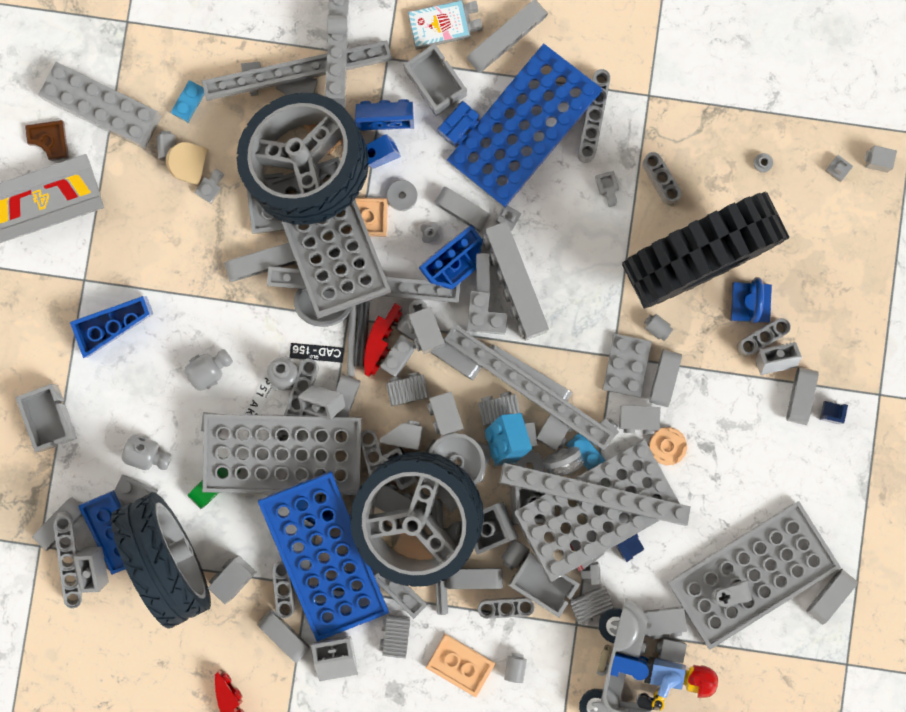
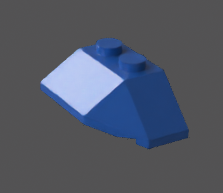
(453, 260)

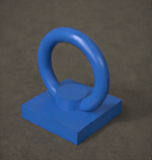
(751, 301)

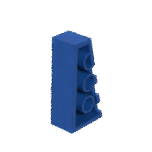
(107, 325)

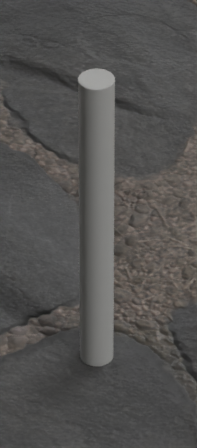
(351, 342)

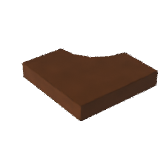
(49, 137)

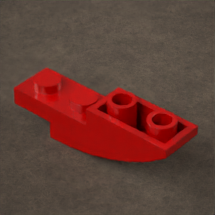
(375, 346)
(227, 697)

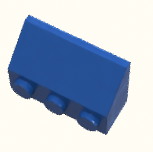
(384, 115)

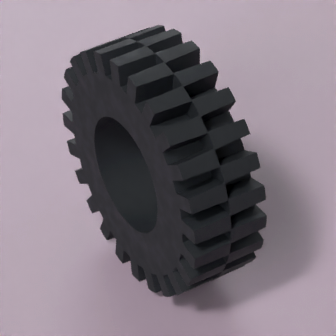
(705, 249)

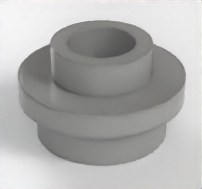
(757, 162)

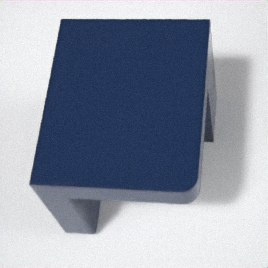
(833, 412)
(630, 547)

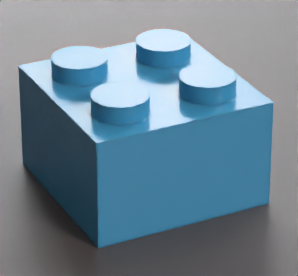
(508, 439)

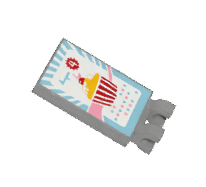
(443, 23)

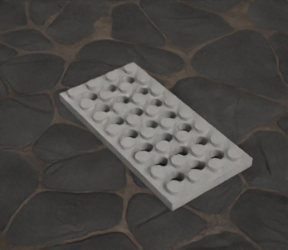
(353, 275)
(273, 423)
(603, 541)
(746, 544)

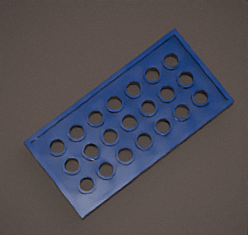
(552, 135)
(299, 576)

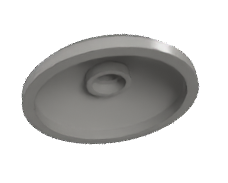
(306, 312)
(465, 449)

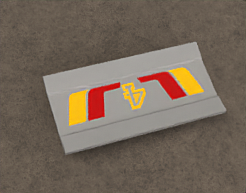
(48, 197)

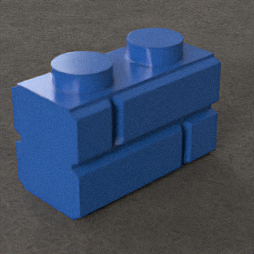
(458, 124)

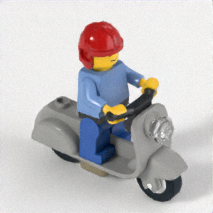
(627, 631)

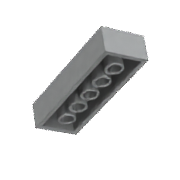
(100, 105)
(516, 281)

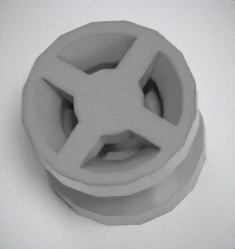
(413, 306)

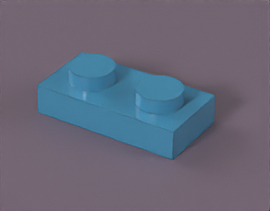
(188, 101)
(589, 453)

